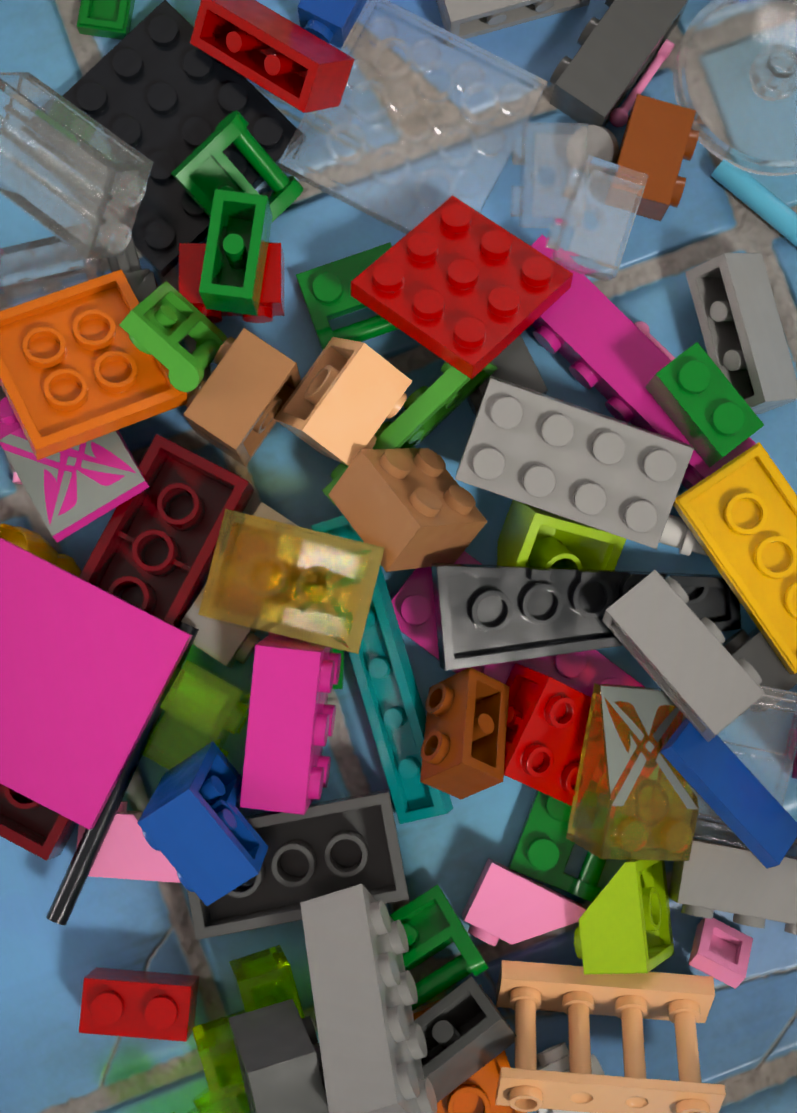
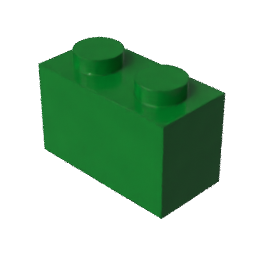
(236, 252)
(703, 404)

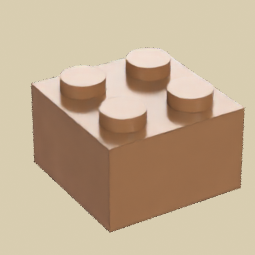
(242, 395)
(408, 507)

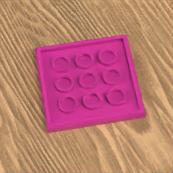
(74, 683)

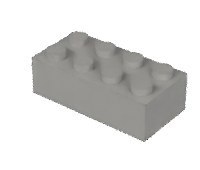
(573, 462)
(364, 1006)

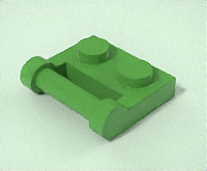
(162, 323)

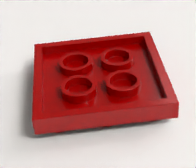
(461, 286)

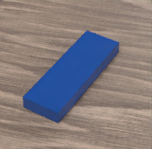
(732, 793)

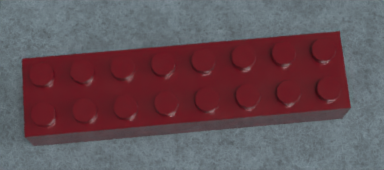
(154, 558)

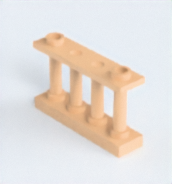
(631, 998)

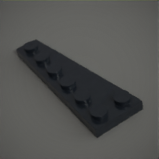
(541, 612)

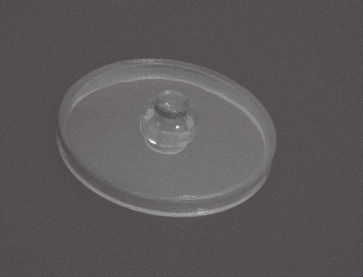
(743, 82)

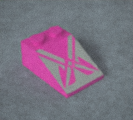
(74, 483)

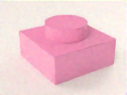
(721, 951)

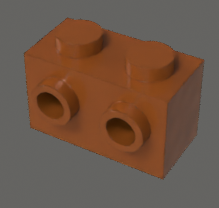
(655, 144)
(465, 734)

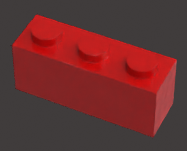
(273, 52)

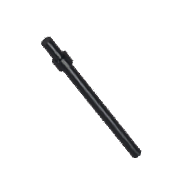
(93, 839)

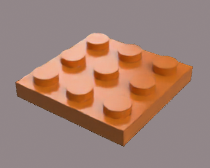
(76, 369)

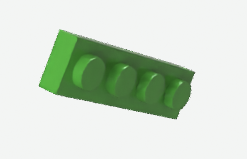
(423, 412)

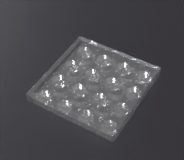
(414, 121)

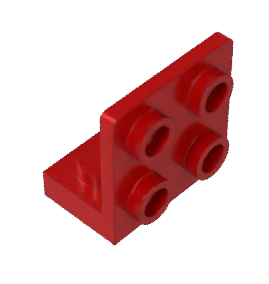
(544, 732)

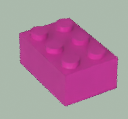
(288, 725)

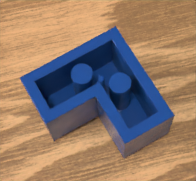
(200, 827)

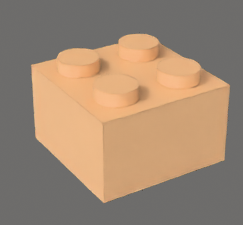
(344, 400)

